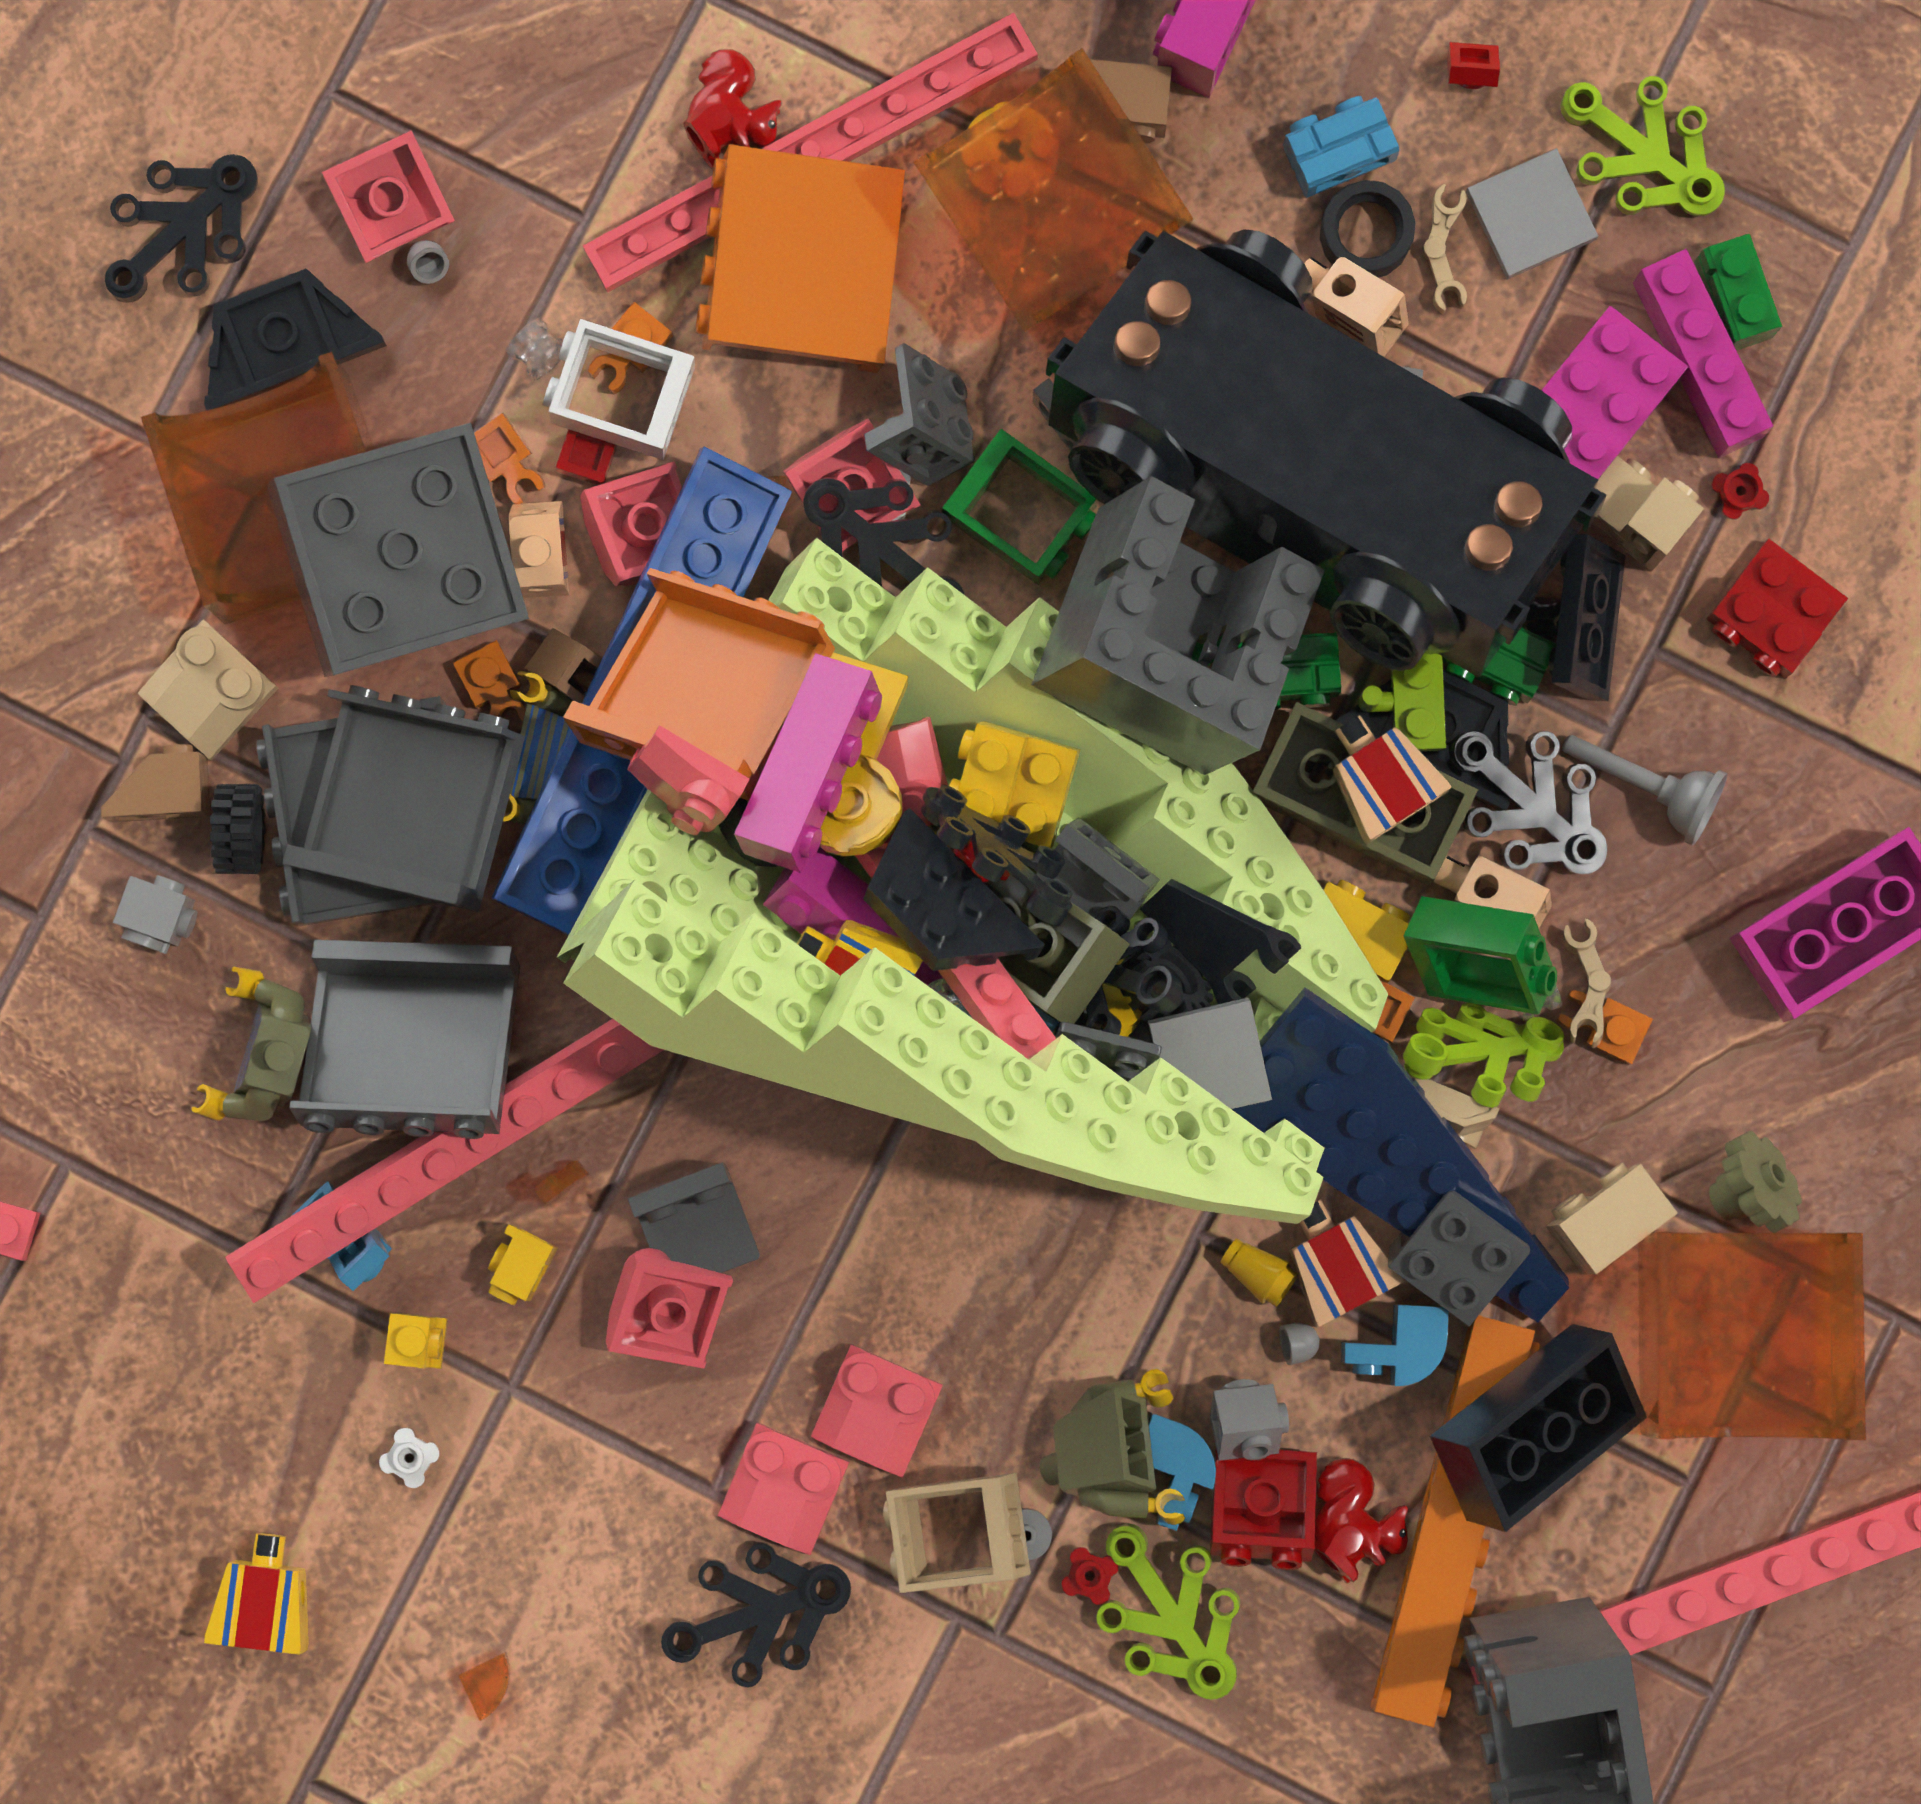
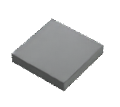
(1531, 214)
(1217, 1051)

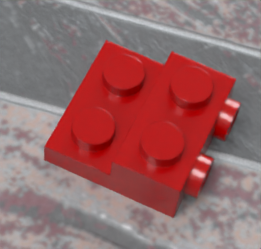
(1776, 610)
(1265, 1509)

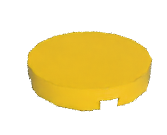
(866, 810)

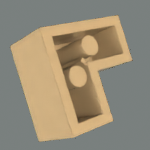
(1644, 516)
(1612, 1221)

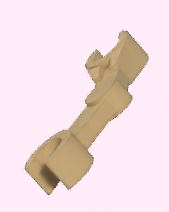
(1434, 249)
(1598, 983)

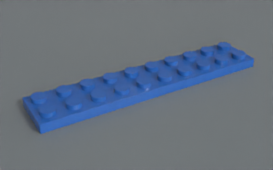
(589, 794)

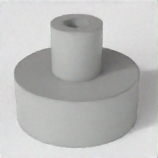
(1041, 1532)

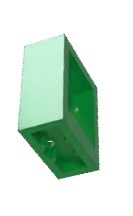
(980, 478)
(1446, 927)

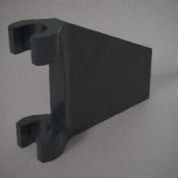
(1218, 938)

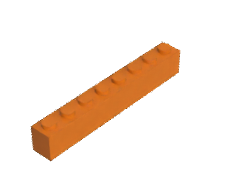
(1443, 1551)

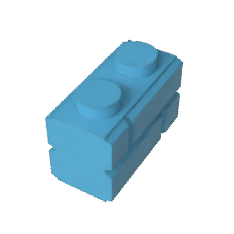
(1340, 145)

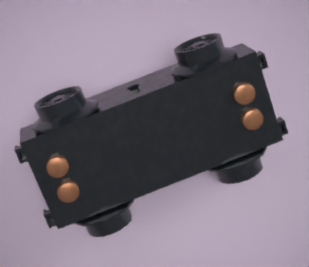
(1301, 439)

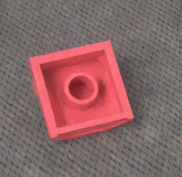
(388, 196)
(847, 460)
(628, 519)
(914, 762)
(688, 780)
(665, 1309)
(876, 1411)
(783, 1489)

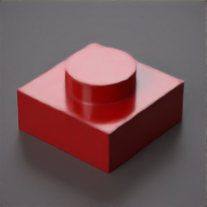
(1473, 65)
(585, 457)

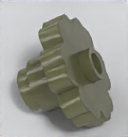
(1756, 1184)

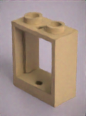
(1003, 1524)

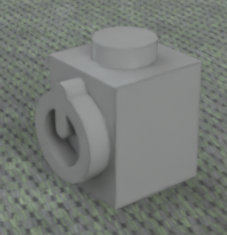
(155, 913)
(1247, 1420)

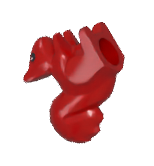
(719, 114)
(1345, 1529)

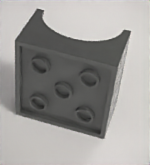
(397, 549)

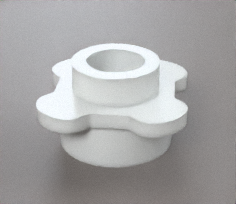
(423, 1454)

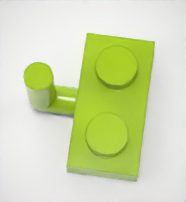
(1415, 703)

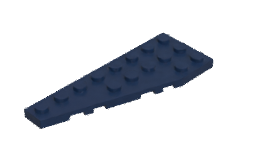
(1384, 1135)

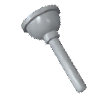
(1688, 799)

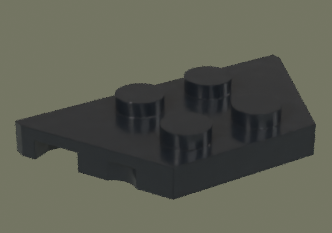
(278, 335)
(1466, 710)
(942, 904)

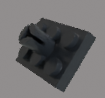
(1583, 618)

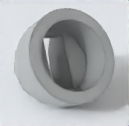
(427, 261)
(1298, 1342)

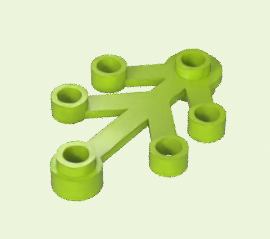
(1649, 153)
(1537, 1040)
(1174, 1619)

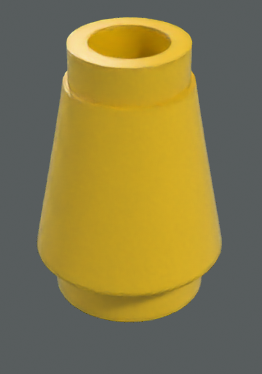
(1259, 1271)

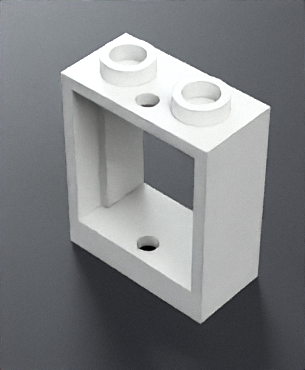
(575, 350)

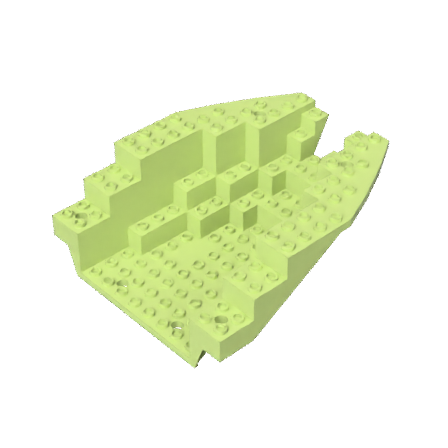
(708, 972)

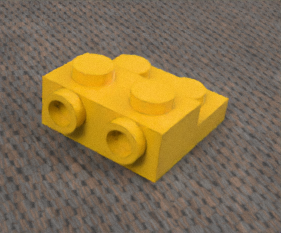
(1016, 777)

